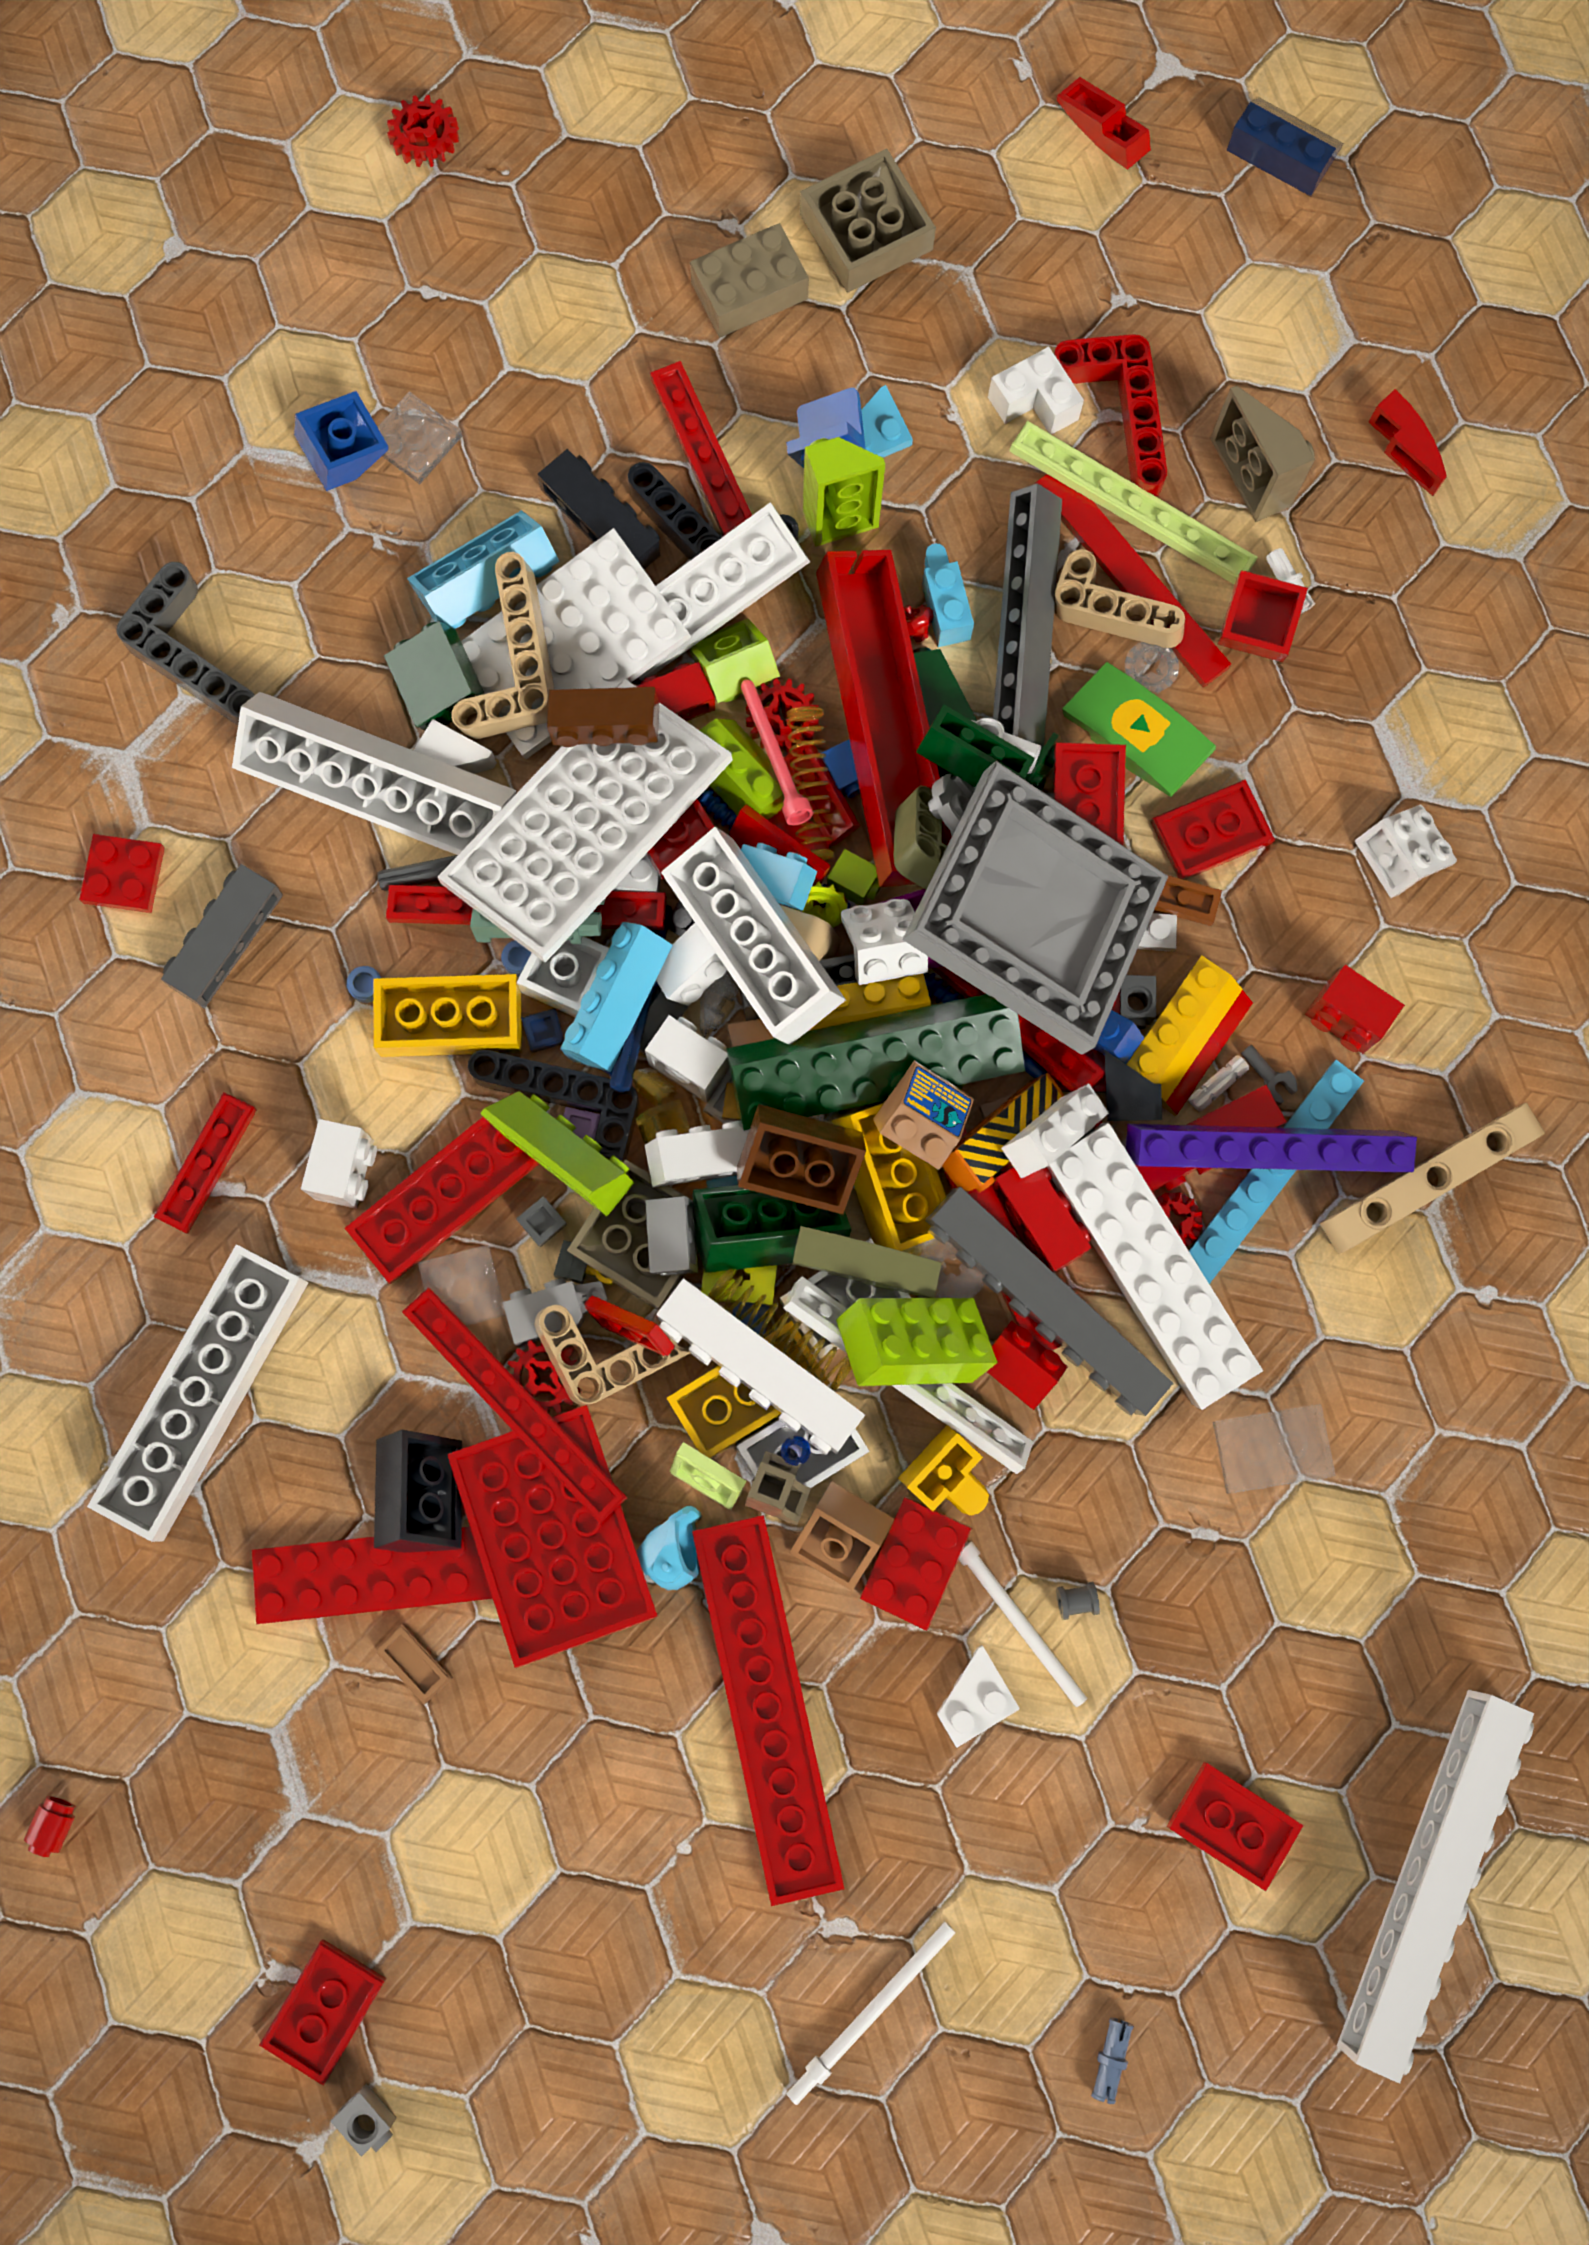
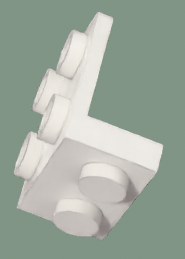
(878, 941)

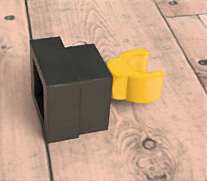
(574, 1269)

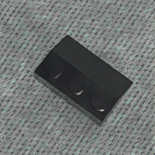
(416, 1494)

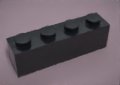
(594, 507)

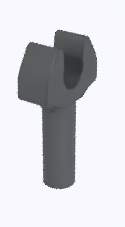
(1269, 1076)

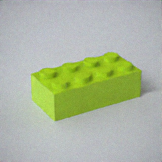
(915, 1341)

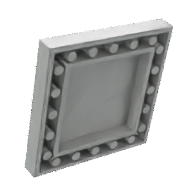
(1037, 908)

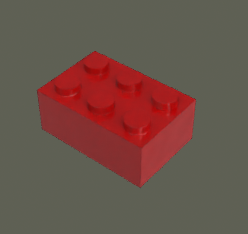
(1042, 1218)

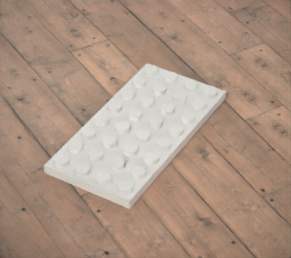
(581, 830)

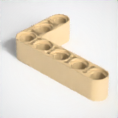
(522, 657)
(585, 1366)

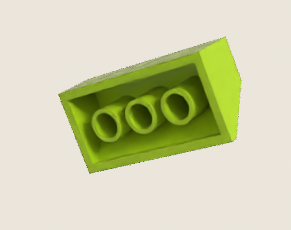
(841, 489)
(560, 1150)

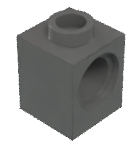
(1143, 988)

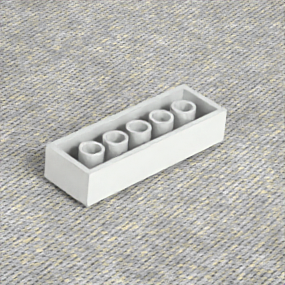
(753, 936)
(759, 1366)

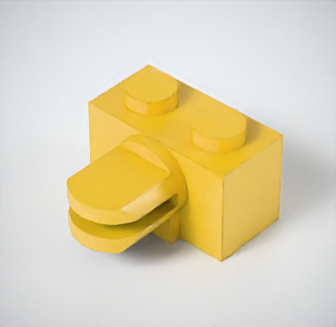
(944, 1473)

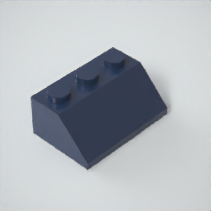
(1283, 145)

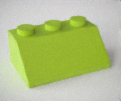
(749, 775)

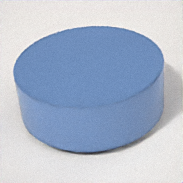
(515, 957)
(361, 983)

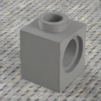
(367, 2103)

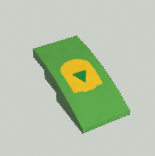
(1158, 740)

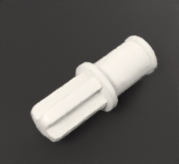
(1285, 572)

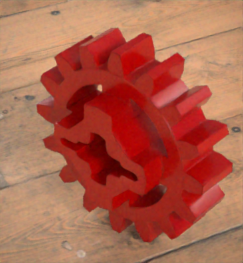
(419, 131)
(780, 697)
(529, 1361)

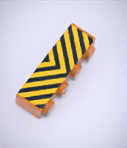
(980, 1151)

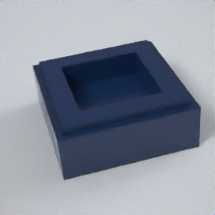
(543, 1030)

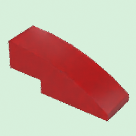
(1105, 122)
(1410, 441)

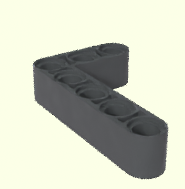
(180, 658)

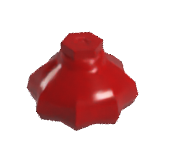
(918, 621)

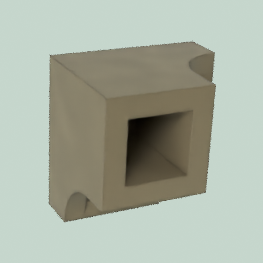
(777, 1490)

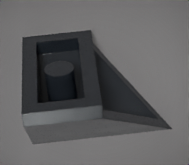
(1129, 1093)

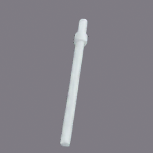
(973, 1561)
(819, 2067)

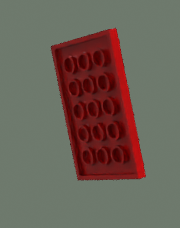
(544, 1556)

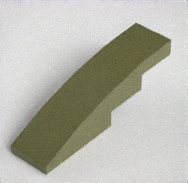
(867, 1262)

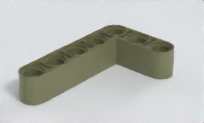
(918, 838)

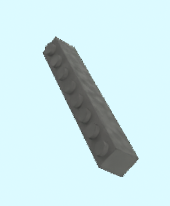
(1027, 613)
(1049, 1302)

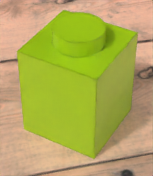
(854, 878)

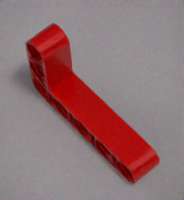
(1133, 401)

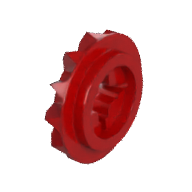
(1183, 1206)

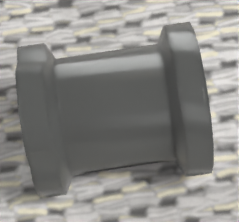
(1078, 1600)

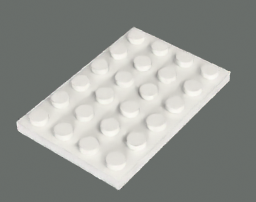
(599, 628)

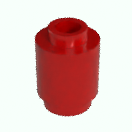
(50, 1826)

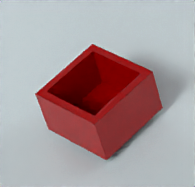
(1262, 616)
(1354, 1010)

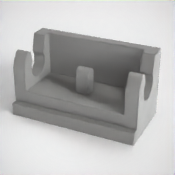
(671, 1236)

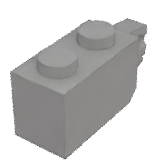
(526, 1305)

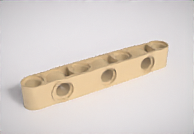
(1412, 1189)

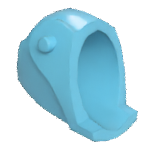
(670, 1550)

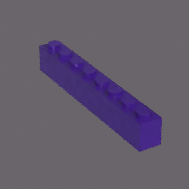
(1270, 1148)

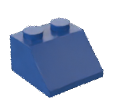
(339, 439)

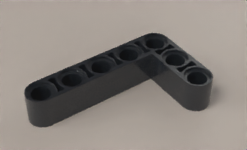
(682, 513)
(567, 1096)

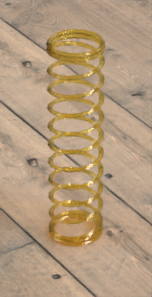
(807, 714)
(721, 1285)

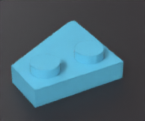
(884, 426)

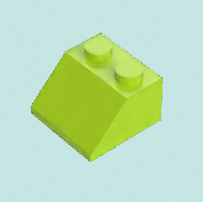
(735, 656)

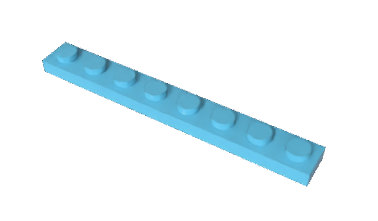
(1263, 1185)

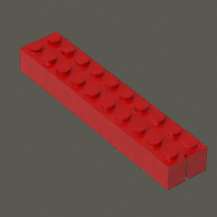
(877, 692)

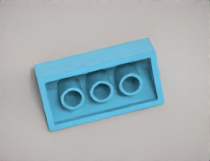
(467, 576)
(615, 997)

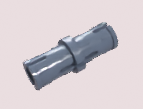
(1112, 2060)

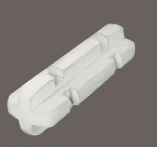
(1218, 1083)

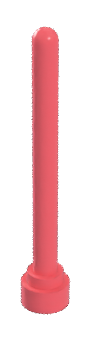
(796, 807)

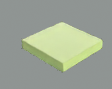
(707, 1476)

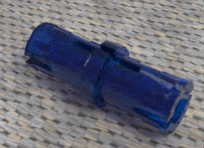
(802, 1443)

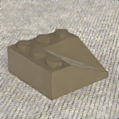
(867, 220)
(1261, 453)
(619, 1242)

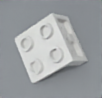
(1405, 849)

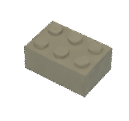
(749, 280)

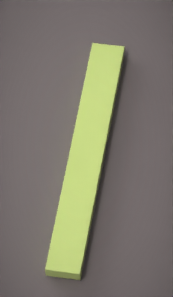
(1132, 503)

